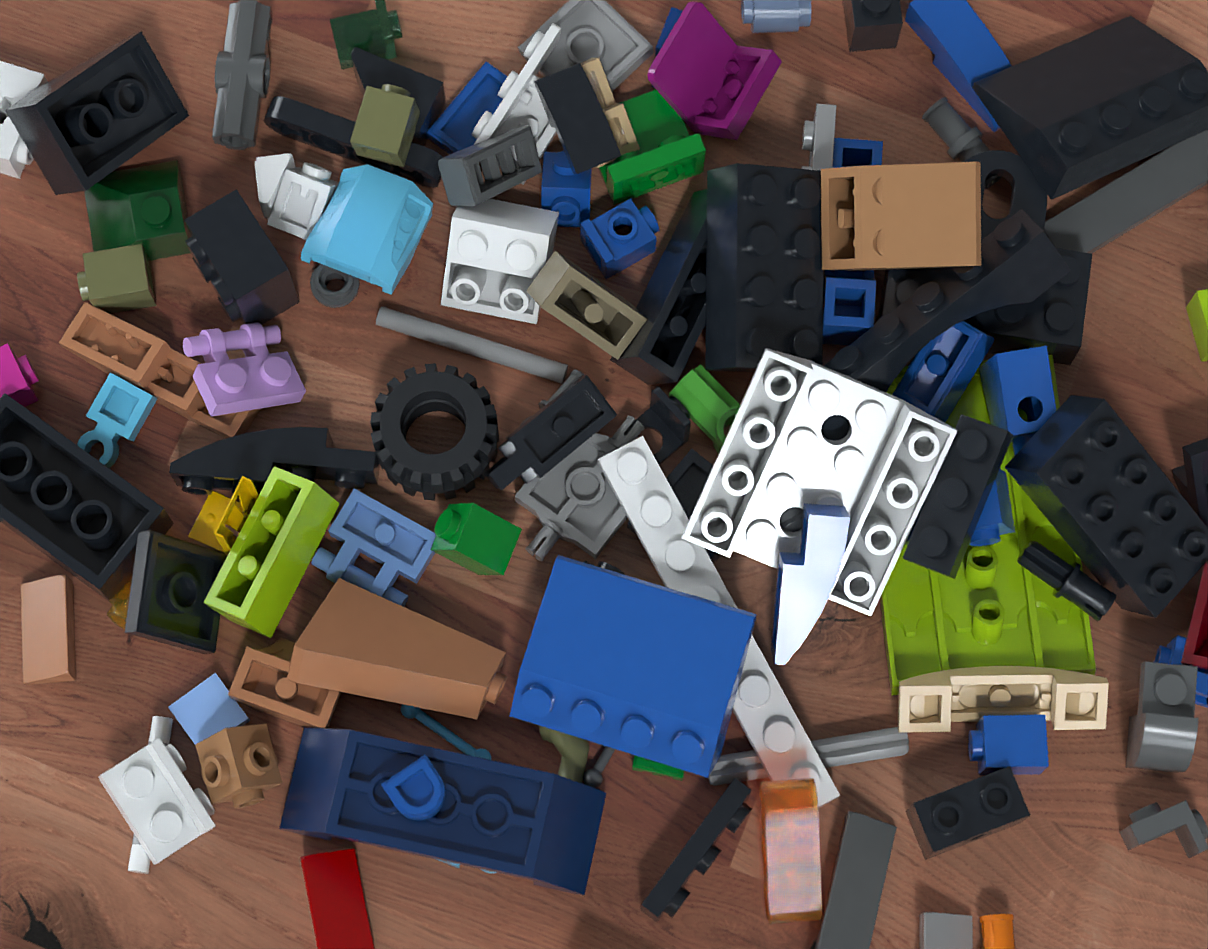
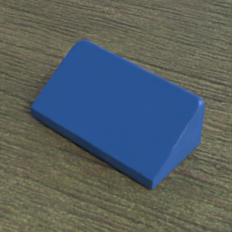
(944, 370)

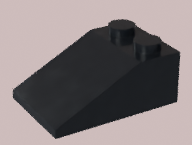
(97, 115)

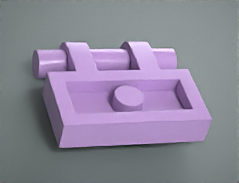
(245, 382)

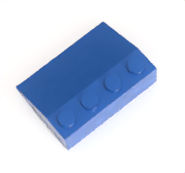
(633, 666)

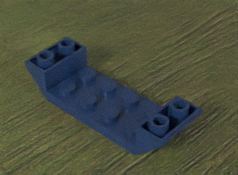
(491, 815)

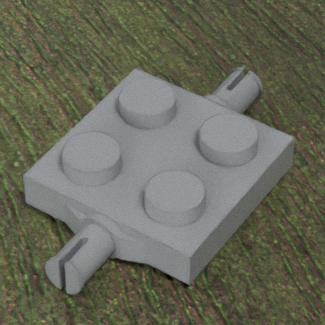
(576, 497)

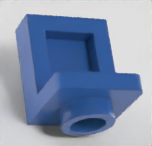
(564, 190)

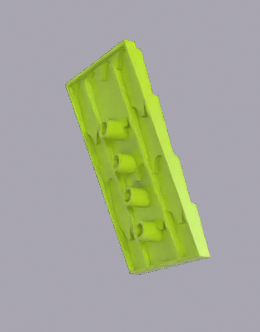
(994, 605)

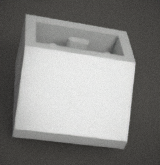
(495, 258)

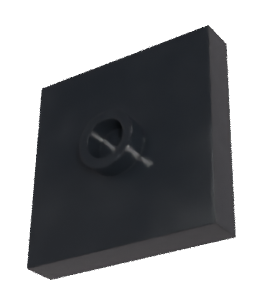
(170, 590)

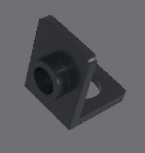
(669, 419)

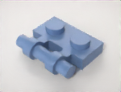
(381, 535)

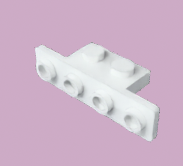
(521, 100)

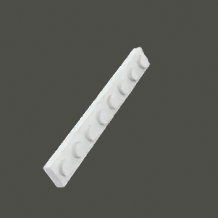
(686, 567)

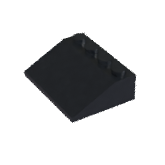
(1098, 103)

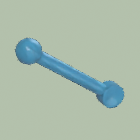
(414, 712)

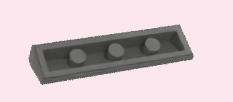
(856, 883)

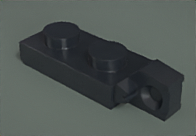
(551, 434)

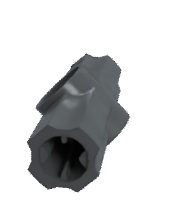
(242, 75)

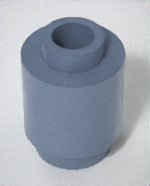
(776, 15)

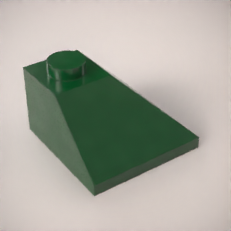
(140, 208)

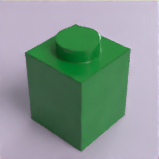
(475, 538)

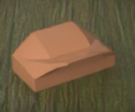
(264, 686)

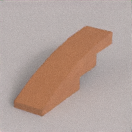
(149, 365)

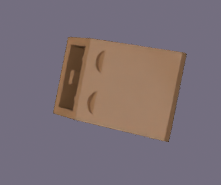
(901, 216)

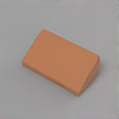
(48, 630)

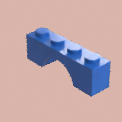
(850, 293)

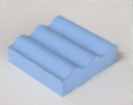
(207, 710)

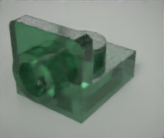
(366, 30)

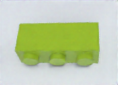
(272, 552)

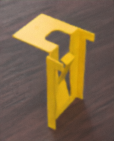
(222, 511)

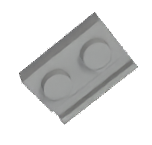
(819, 137)

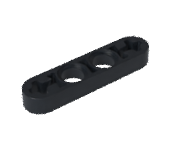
(334, 134)

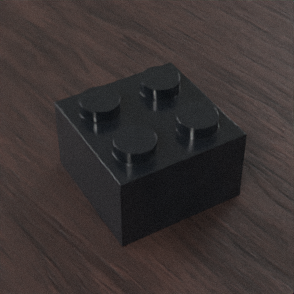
(240, 261)

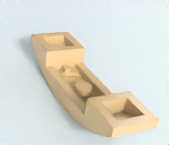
(966, 694)

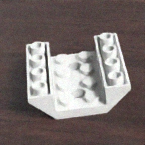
(781, 461)

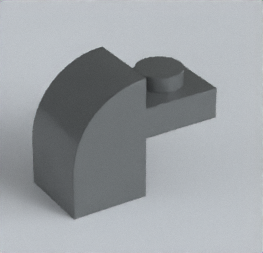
(1165, 727)

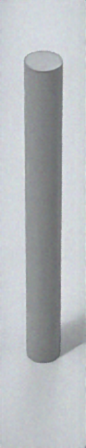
(471, 344)

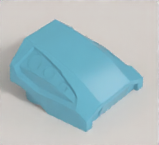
(370, 226)

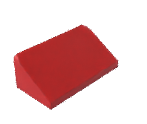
(337, 900)

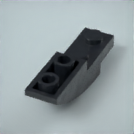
(254, 454)

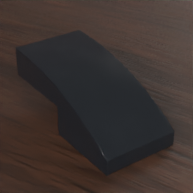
(577, 118)

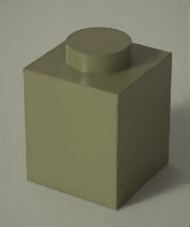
(385, 124)
(117, 279)

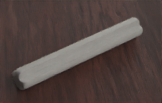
(832, 752)

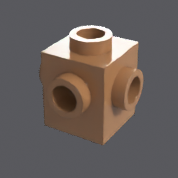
(239, 765)

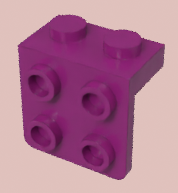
(709, 76)

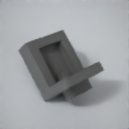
(1153, 823)

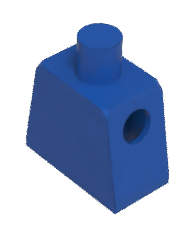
(1015, 382)

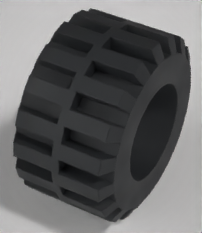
(426, 394)

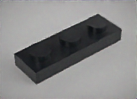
(958, 496)
(698, 852)

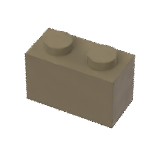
(586, 305)

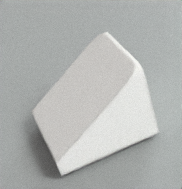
(269, 178)

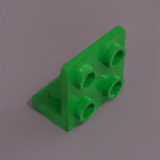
(664, 155)

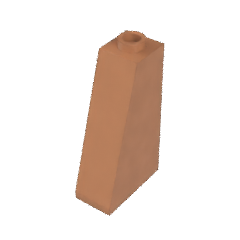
(395, 655)

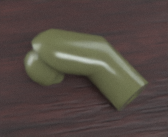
(573, 752)

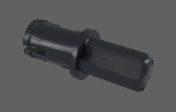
(1067, 580)

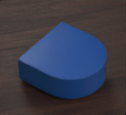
(416, 790)

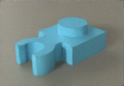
(119, 412)

